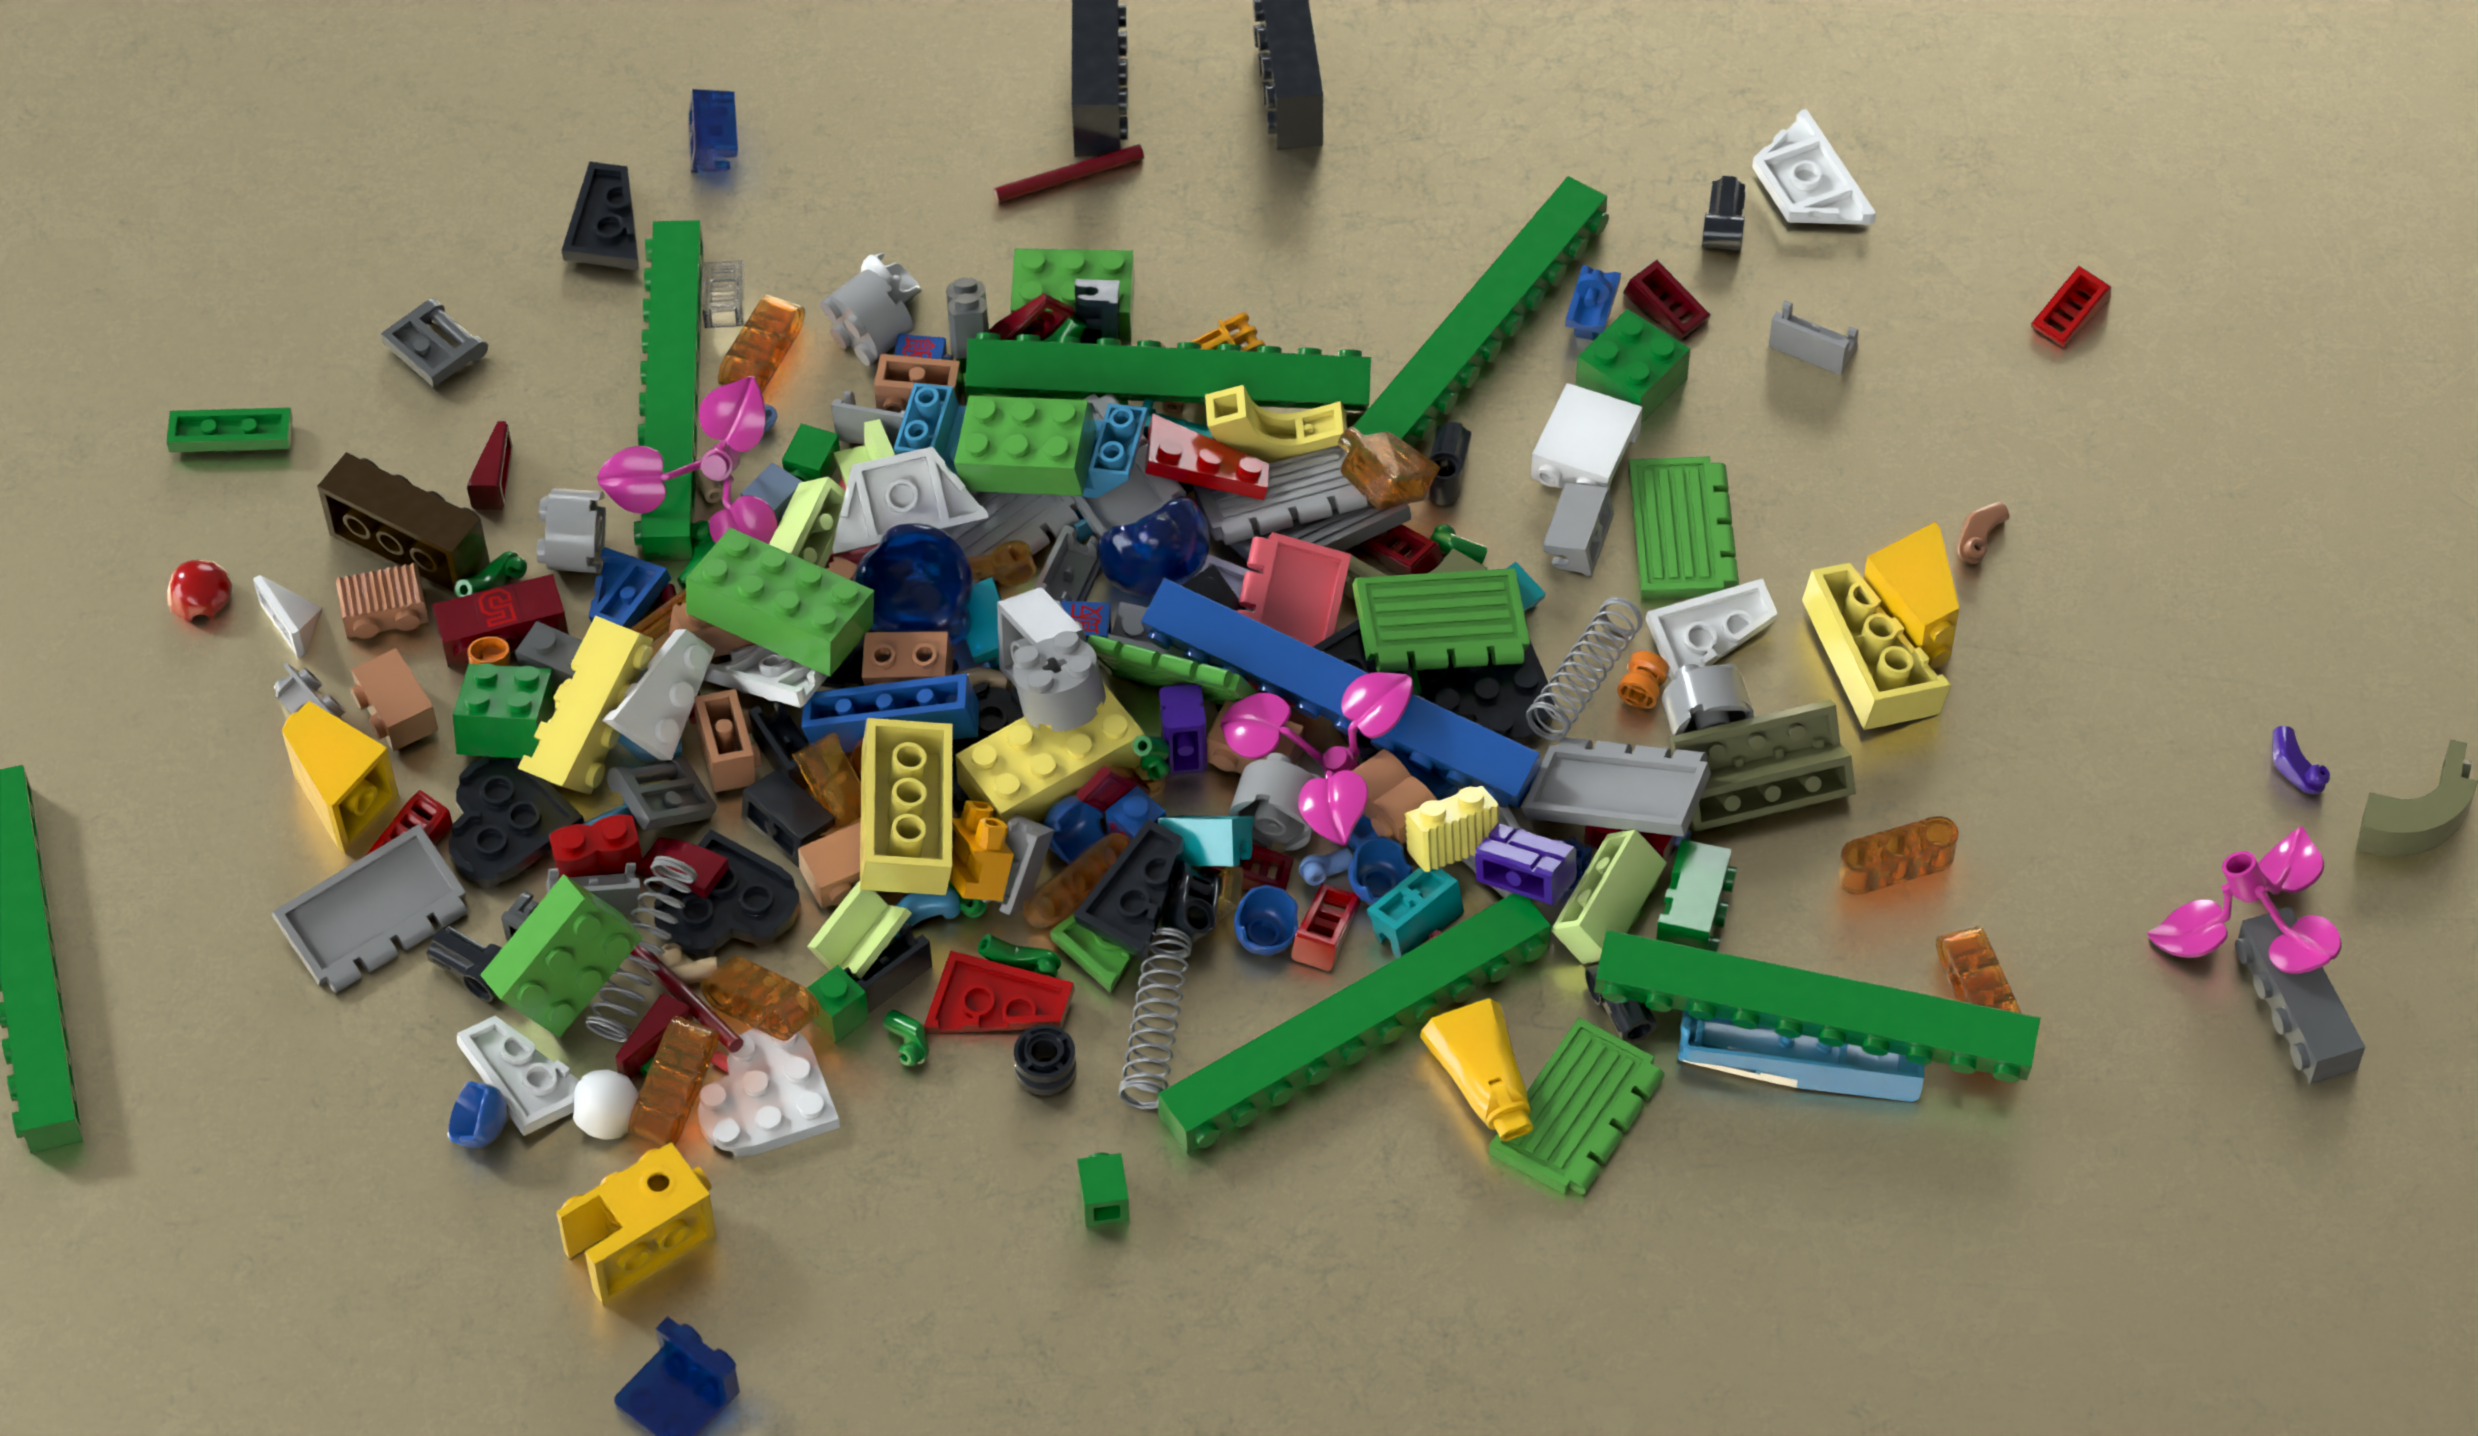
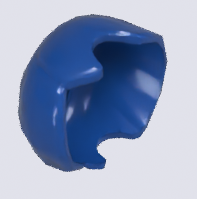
(1074, 825)
(1377, 868)
(1266, 920)
(477, 1115)

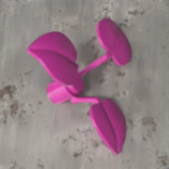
(728, 413)
(1338, 800)
(2288, 866)

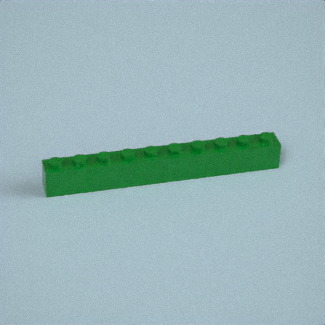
(1488, 314)
(1165, 373)
(671, 382)
(31, 981)
(1817, 1006)
(1353, 1022)

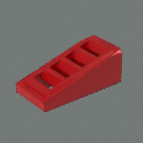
(2079, 280)
(412, 814)
(1325, 928)

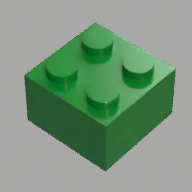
(1634, 363)
(502, 710)

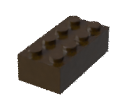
(402, 523)

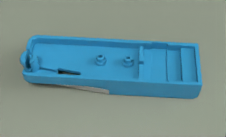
(1797, 1061)

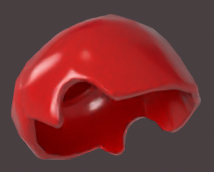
(198, 589)

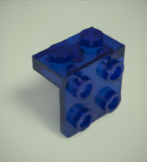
(679, 1385)

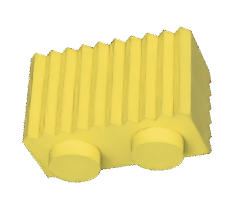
(1450, 827)

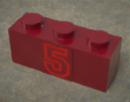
(500, 613)

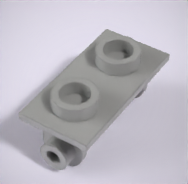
(303, 687)

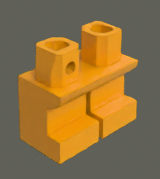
(980, 853)

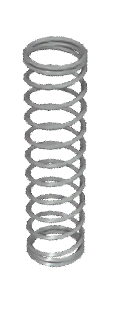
(1563, 718)
(623, 1031)
(1142, 1084)

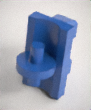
(1592, 302)

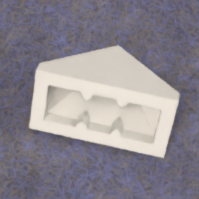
(289, 612)

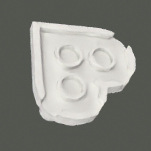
(767, 1098)

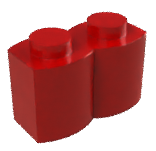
(596, 848)

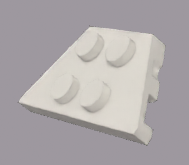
(1810, 178)
(902, 491)
(766, 675)

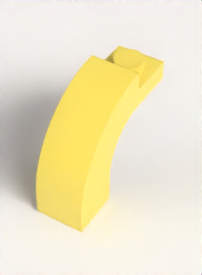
(1271, 435)

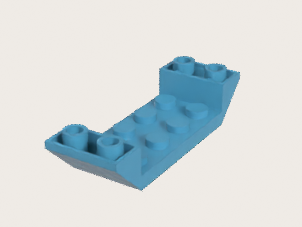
(936, 421)

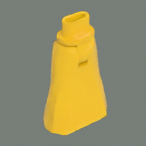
(1480, 1058)

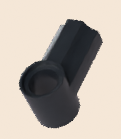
(1724, 220)
(1450, 454)
(463, 959)
(1631, 1019)

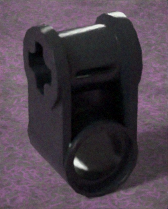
(1192, 903)

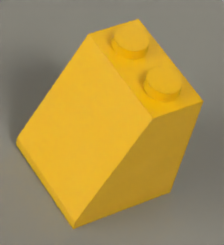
(1918, 590)
(339, 771)

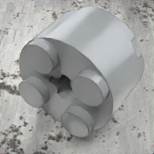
(866, 316)
(572, 530)
(1058, 682)
(1705, 698)
(1271, 794)

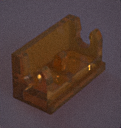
(831, 778)

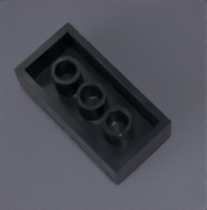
(1291, 72)
(1098, 76)

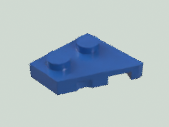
(626, 588)

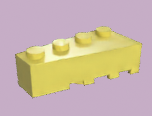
(1869, 652)
(576, 737)

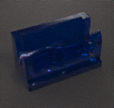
(712, 129)

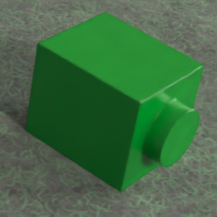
(811, 453)
(840, 1002)
(1103, 1189)

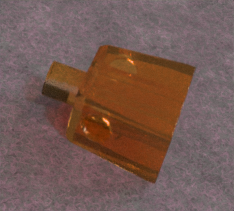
(1386, 468)

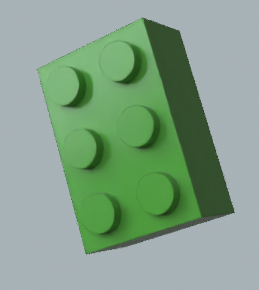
(1055, 275)
(1025, 445)
(561, 956)

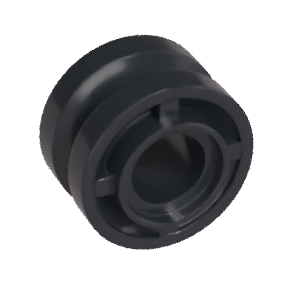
(1039, 1043)

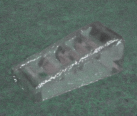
(726, 313)

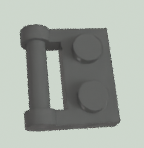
(425, 349)
(663, 803)

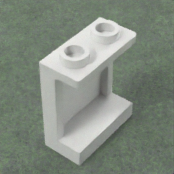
(1584, 439)

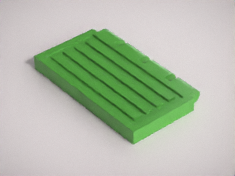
(1682, 527)
(1441, 616)
(1166, 670)
(1579, 1107)

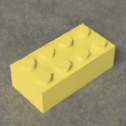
(1034, 768)
(906, 807)

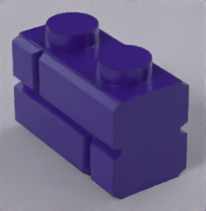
(1184, 728)
(1526, 864)

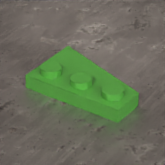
(1091, 952)

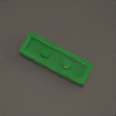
(229, 429)

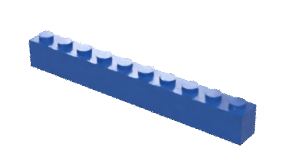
(1317, 684)

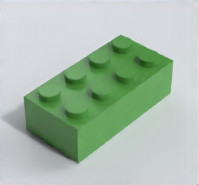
(779, 601)

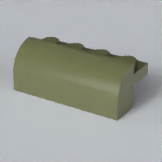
(1770, 764)

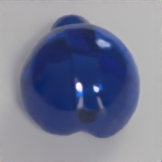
(1159, 546)
(919, 582)

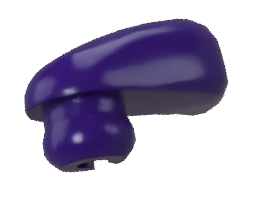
(2294, 765)

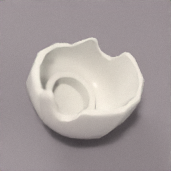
(902, 283)
(604, 1104)

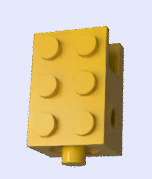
(650, 1218)

